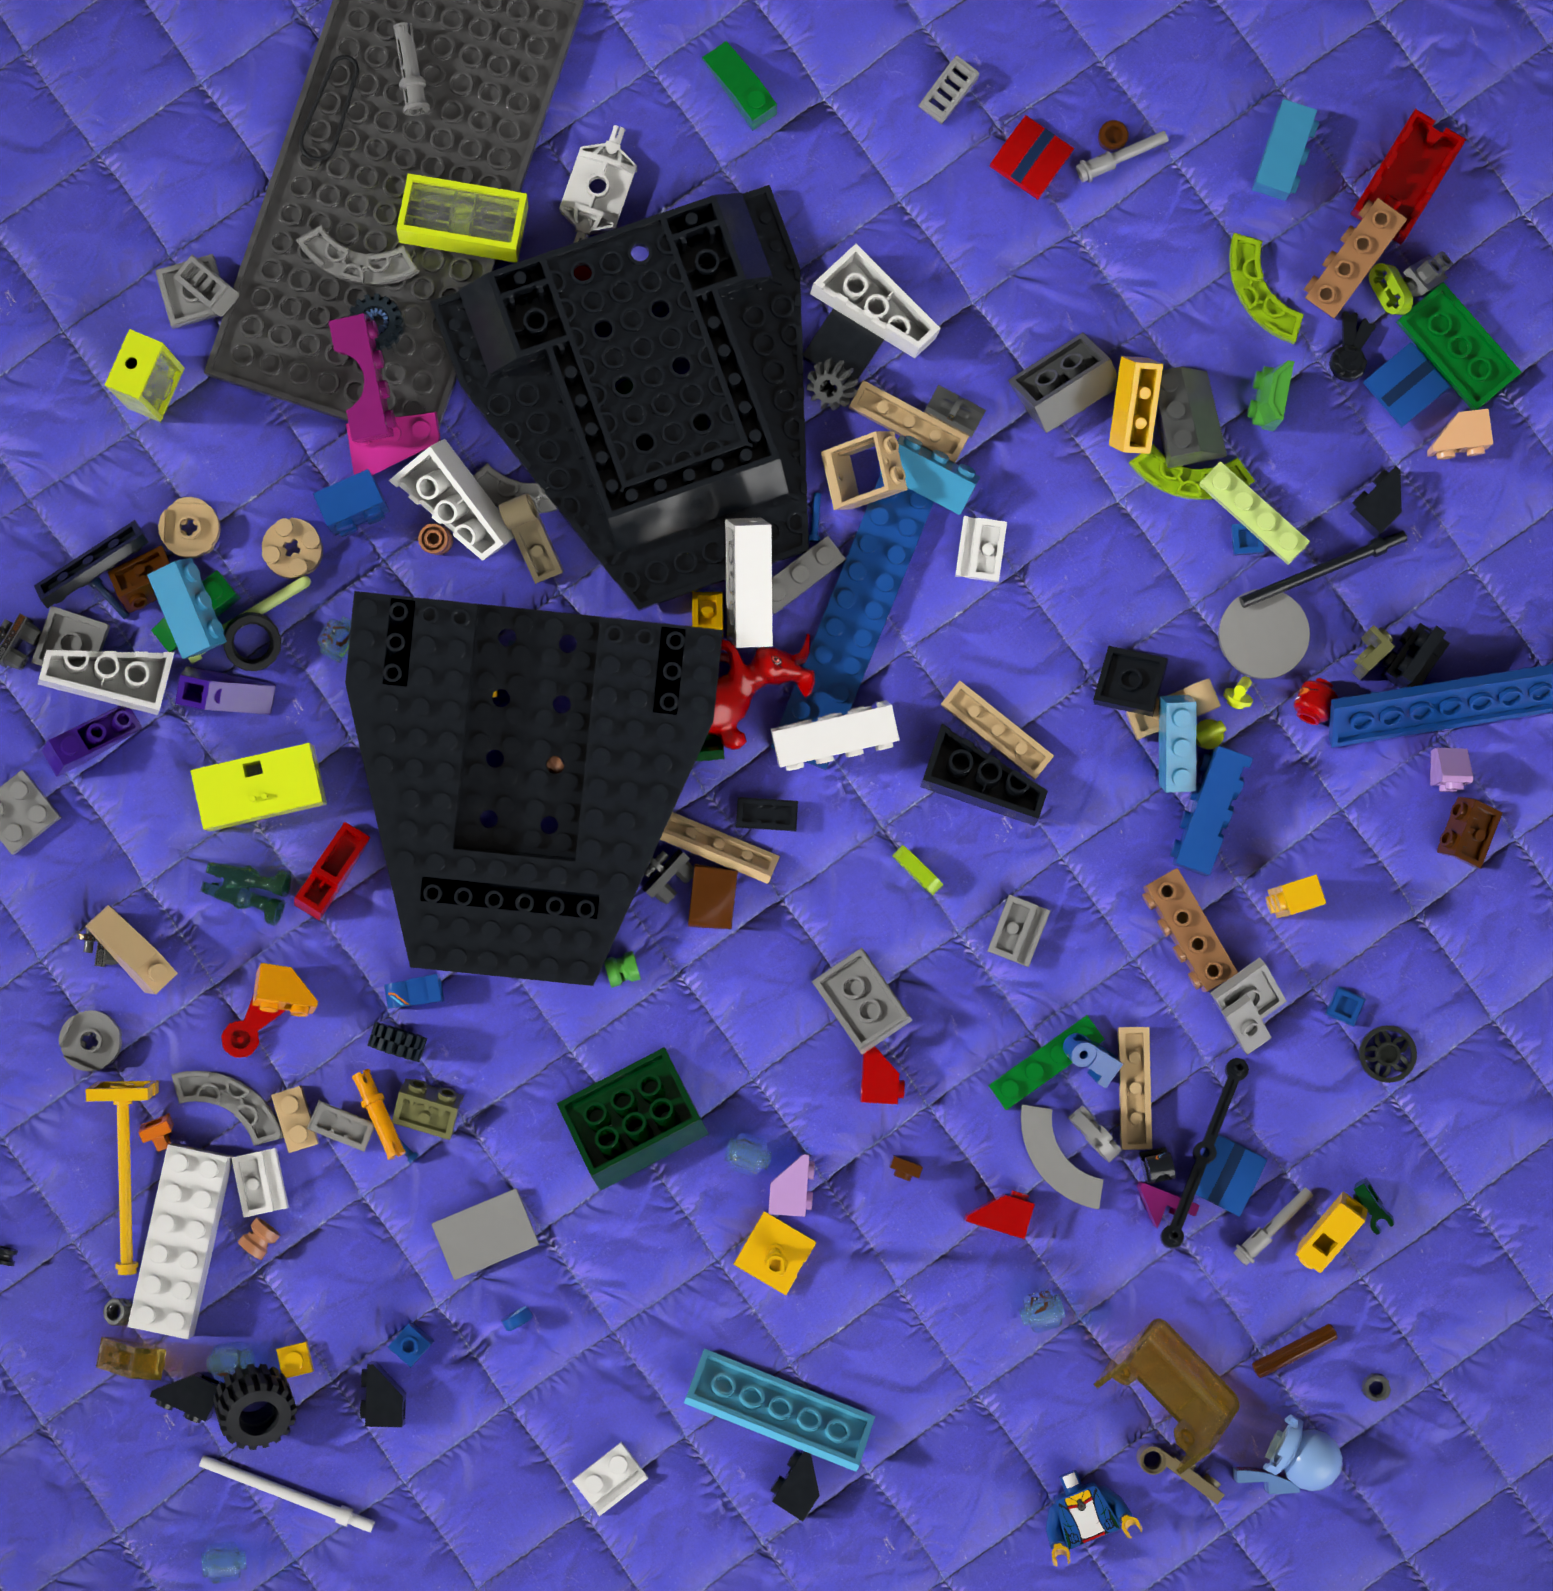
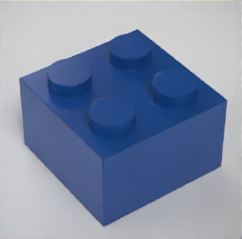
(351, 503)

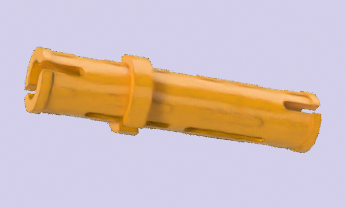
(378, 1113)

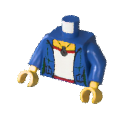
(1084, 1515)

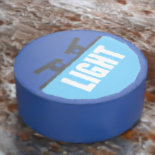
(517, 1318)

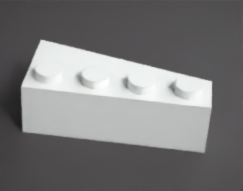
(875, 301)
(454, 498)
(119, 678)
(835, 735)

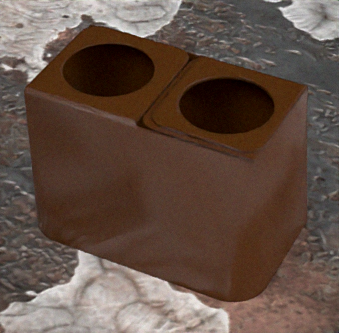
(712, 897)

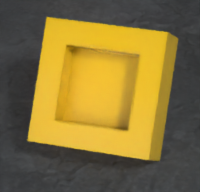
(295, 1359)

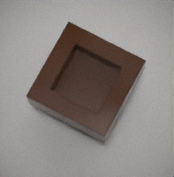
(904, 1168)

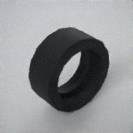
(258, 663)

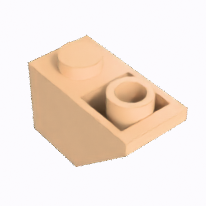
(1464, 433)

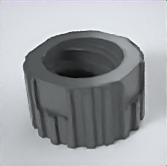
(111, 1308)
(1385, 1387)

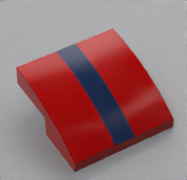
(1031, 157)

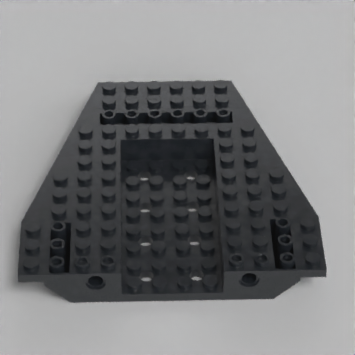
(549, 390)
(426, 719)

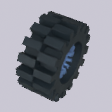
(388, 311)
(397, 1041)

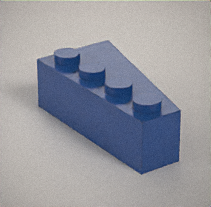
(1210, 810)

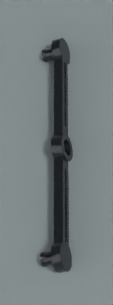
(1172, 1235)

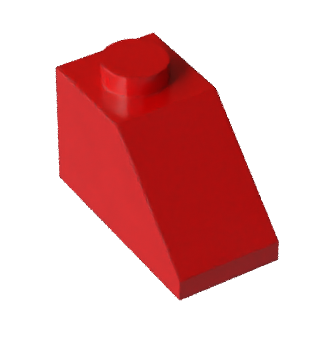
(880, 1080)
(1004, 1214)

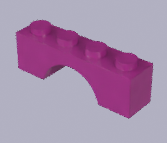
(370, 415)

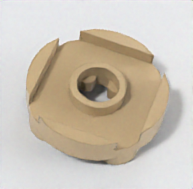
(203, 517)
(285, 532)

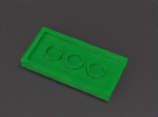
(1458, 347)

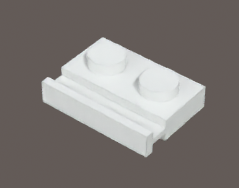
(981, 549)
(260, 1182)
(610, 1478)

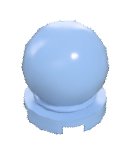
(1306, 1456)

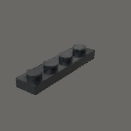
(91, 564)

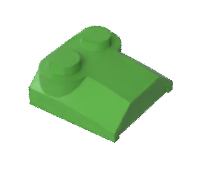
(1271, 396)

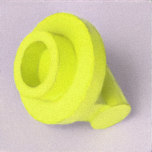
(1237, 696)
(1209, 733)

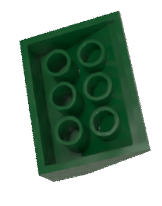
(632, 1119)

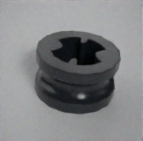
(6, 1255)

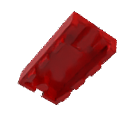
(1412, 170)

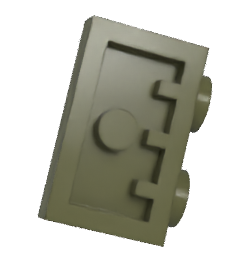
(1378, 647)
(427, 1108)

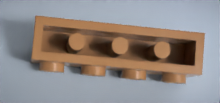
(1355, 258)
(1190, 931)

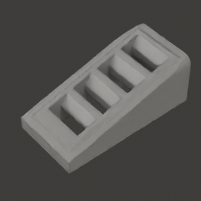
(966, 70)
(219, 299)

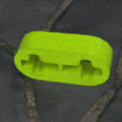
(1394, 286)
(917, 870)

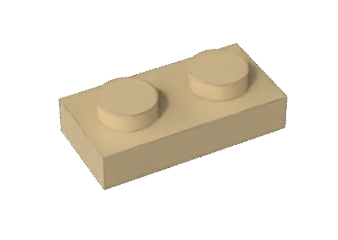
(294, 1119)

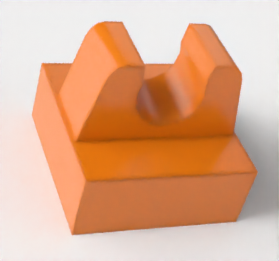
(157, 1131)

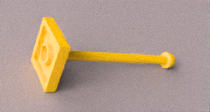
(122, 1094)
(774, 1253)

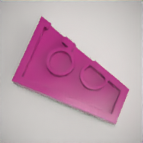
(410, 437)

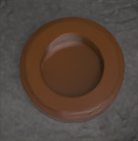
(1113, 136)

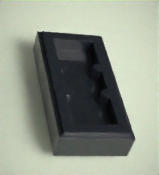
(766, 814)

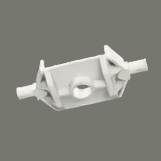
(591, 211)

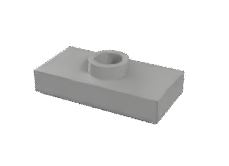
(1246, 1024)
(341, 1126)

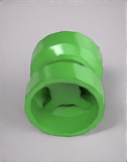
(622, 969)

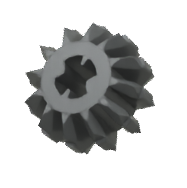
(837, 376)

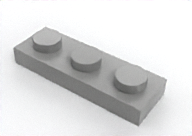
(804, 573)

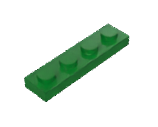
(1040, 1065)

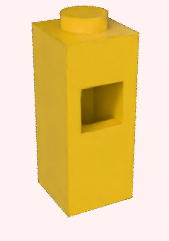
(1331, 1232)

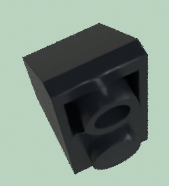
(1381, 505)
(189, 1394)
(384, 1398)
(799, 1487)

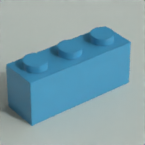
(1286, 150)
(935, 475)
(187, 608)
(1177, 743)

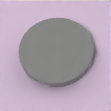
(1264, 637)

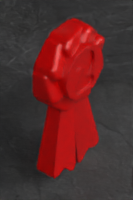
(242, 1037)

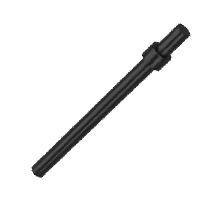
(1375, 547)

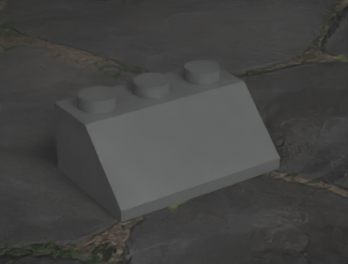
(1065, 382)
(1188, 418)

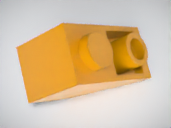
(282, 989)

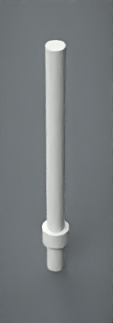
(343, 1514)

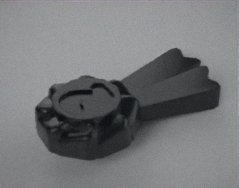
(1349, 361)

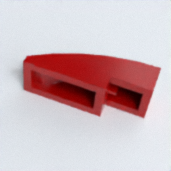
(331, 871)

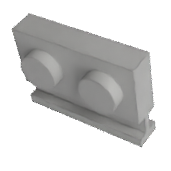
(1018, 930)

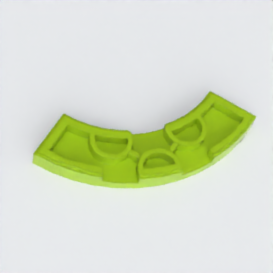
(1254, 293)
(1180, 480)

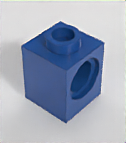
(411, 1344)

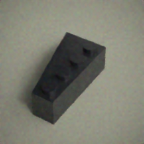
(981, 779)

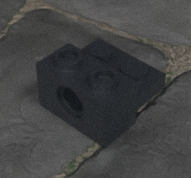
(1412, 670)

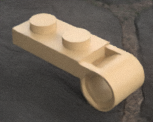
(1201, 692)

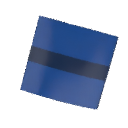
(1406, 384)
(1231, 1175)

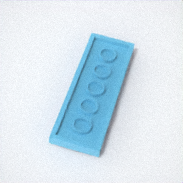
(780, 1410)

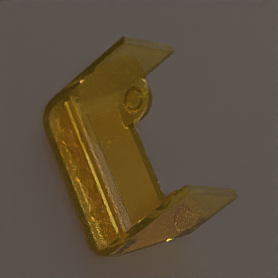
(1180, 1384)

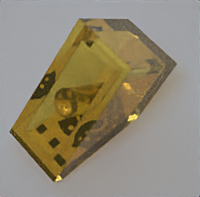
(131, 1359)

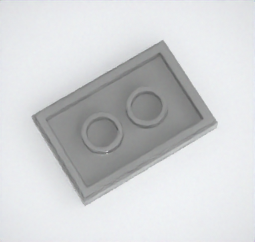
(861, 1001)
(485, 1234)

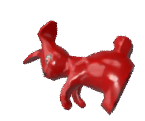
(738, 687)

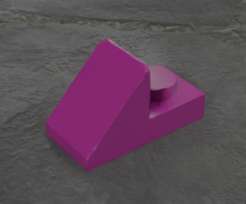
(1157, 1200)

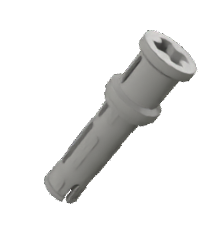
(411, 83)

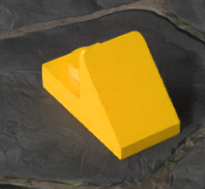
(707, 610)

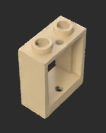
(838, 464)

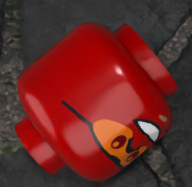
(1314, 701)

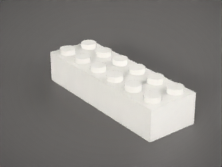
(180, 1241)

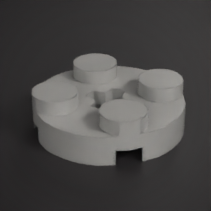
(107, 1034)
(1096, 1135)

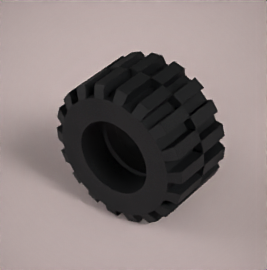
(258, 1426)

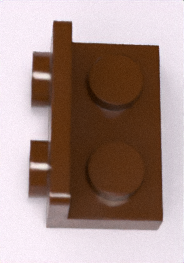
(132, 582)
(1469, 831)

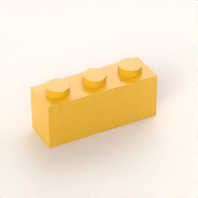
(1135, 404)
(1295, 897)

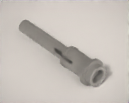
(1103, 163)
(1262, 1237)

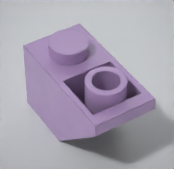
(1450, 769)
(789, 1189)

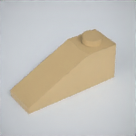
(131, 951)

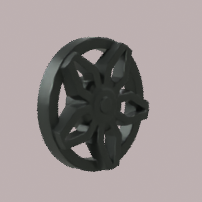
(1387, 1054)

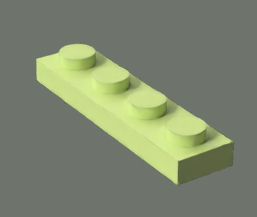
(1254, 513)

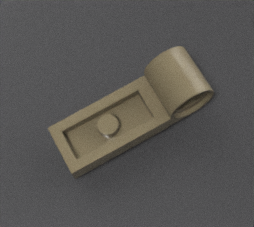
(531, 536)
(1206, 1485)

